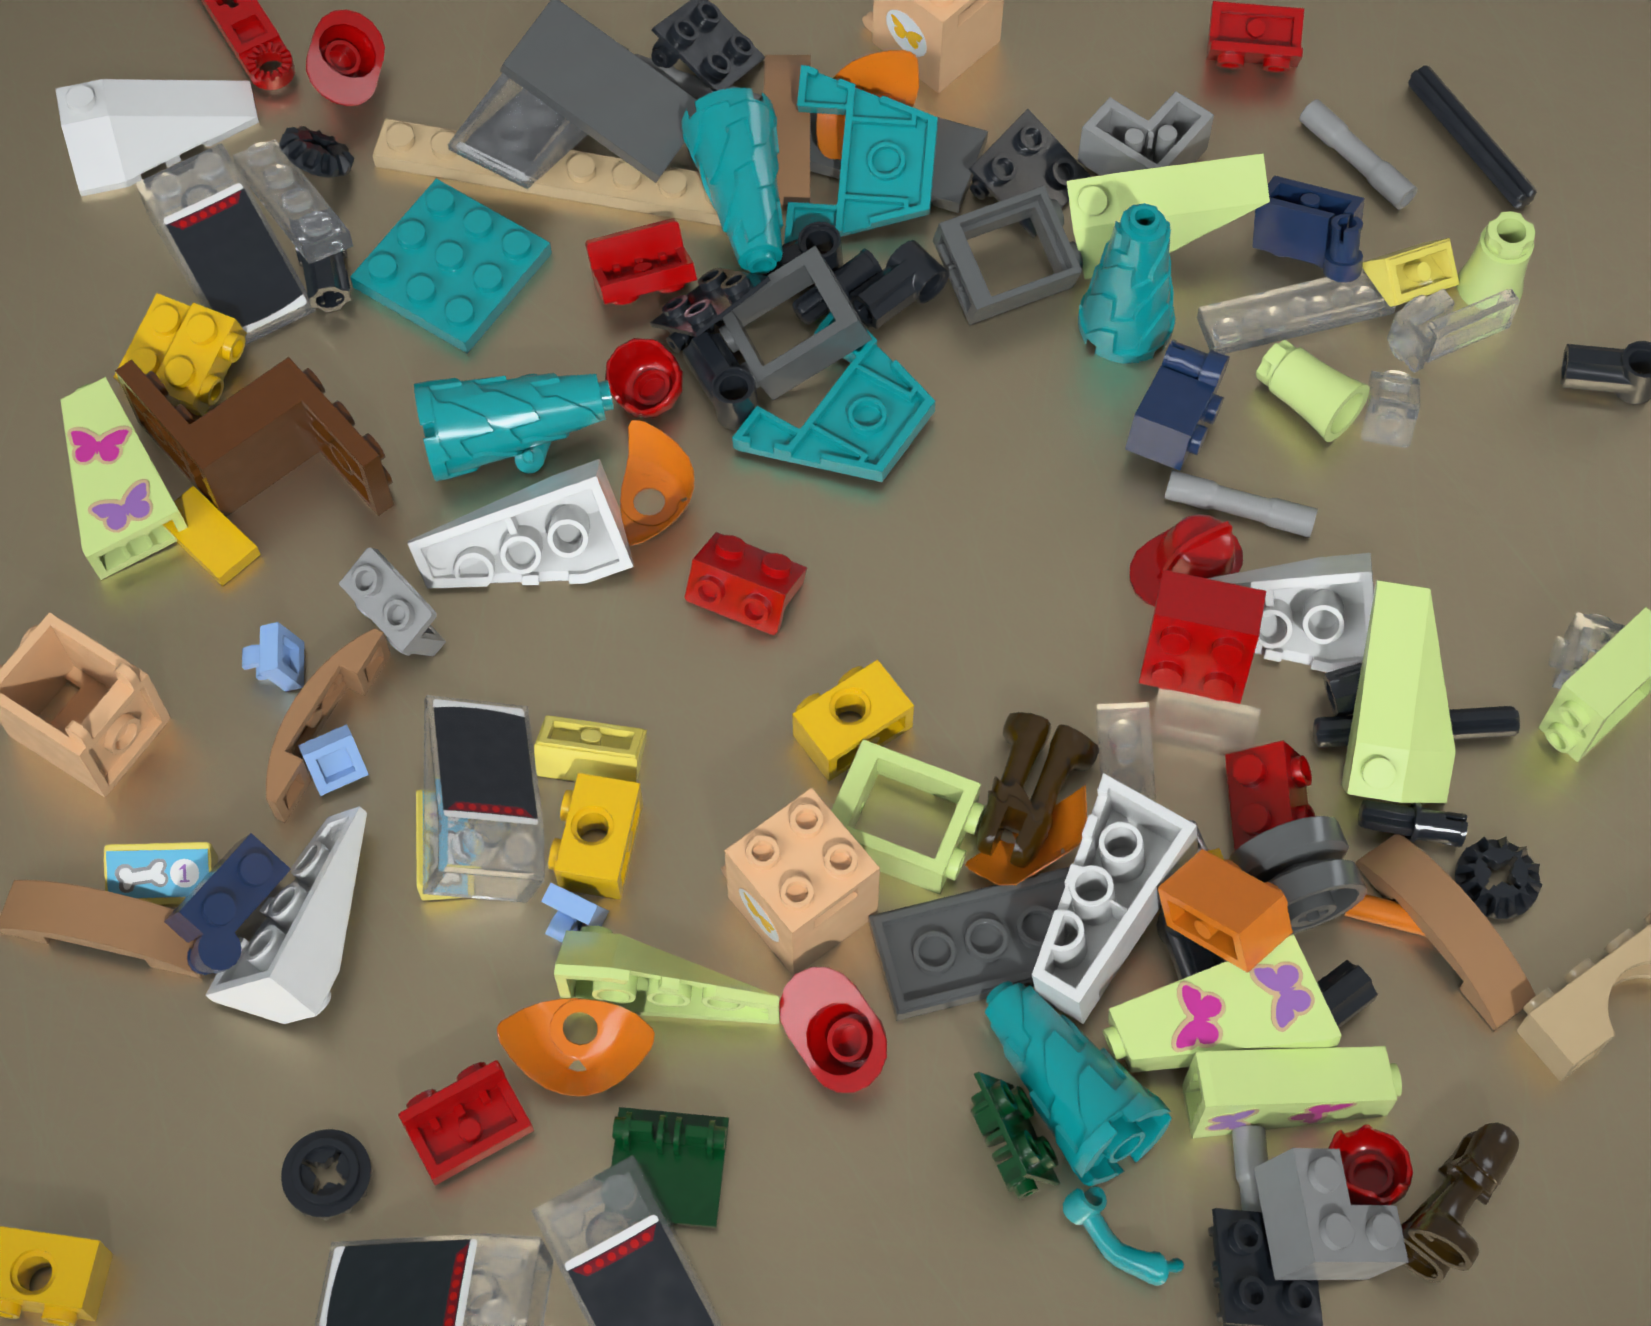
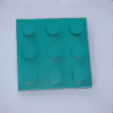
(451, 265)

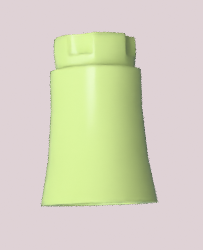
(1498, 259)
(1313, 389)

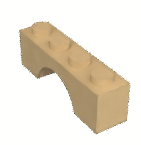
(1575, 1021)

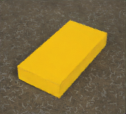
(212, 537)

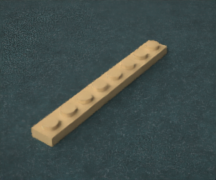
(575, 177)

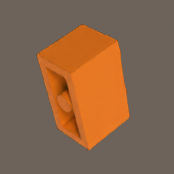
(1225, 909)

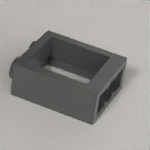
(963, 269)
(815, 352)

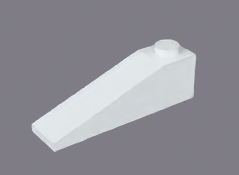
(134, 125)
(539, 534)
(1313, 609)
(300, 944)

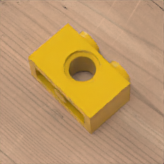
(834, 742)
(602, 865)
(76, 1281)

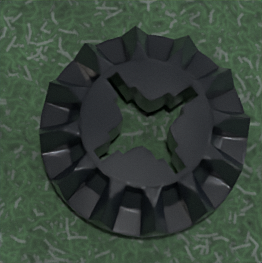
(316, 152)
(1500, 900)
(322, 1149)

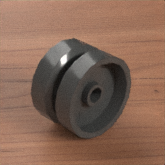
(1308, 867)

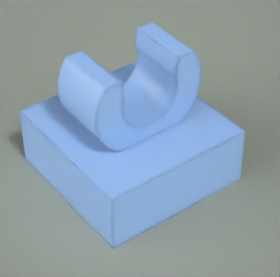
(277, 657)
(333, 760)
(571, 912)

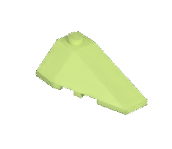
(1189, 196)
(1401, 715)
(654, 982)

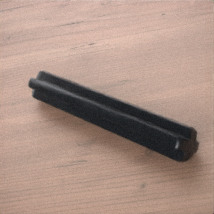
(1472, 137)
(1465, 723)

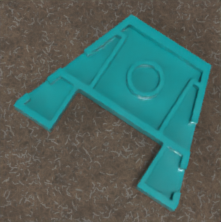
(883, 160)
(856, 427)

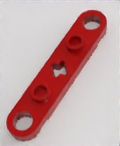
(253, 41)

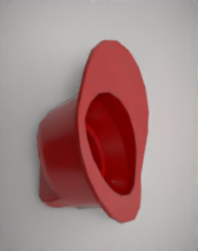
(345, 57)
(1192, 547)
(833, 1029)

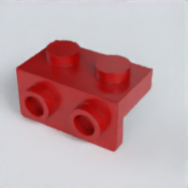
(1255, 35)
(640, 262)
(743, 582)
(1266, 789)
(465, 1120)

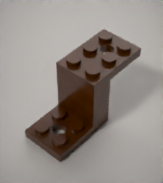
(258, 436)

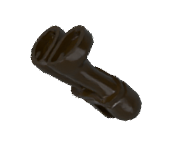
(1009, 804)
(1473, 1172)

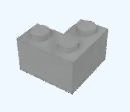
(1124, 141)
(1315, 1227)

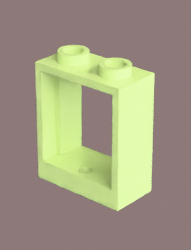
(1602, 690)
(893, 858)

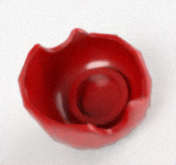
(644, 377)
(1374, 1166)

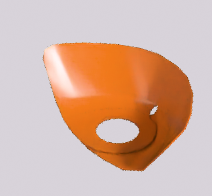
(880, 73)
(657, 464)
(1066, 833)
(544, 1053)

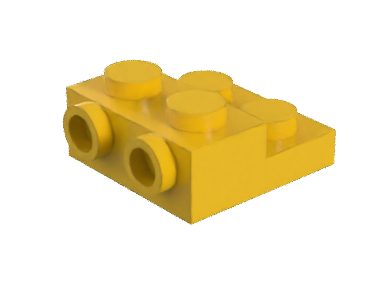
(187, 351)

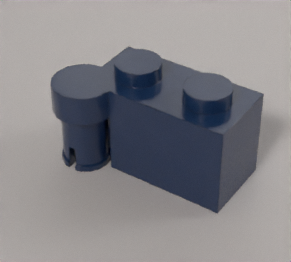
(1312, 227)
(1178, 405)
(224, 903)

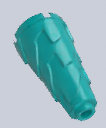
(736, 155)
(1131, 290)
(500, 417)
(1074, 1086)

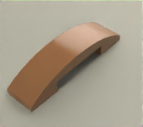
(793, 127)
(351, 667)
(95, 920)
(1453, 925)

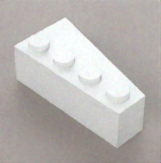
(1109, 895)

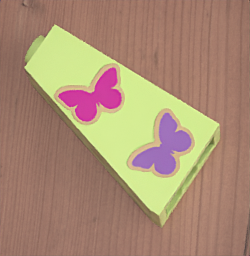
(114, 483)
(1224, 1010)
(1287, 1087)

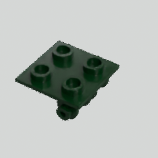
(1008, 1111)
(680, 1156)

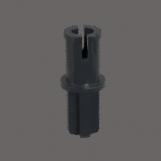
(850, 276)
(1414, 822)

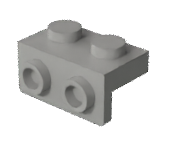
(392, 604)

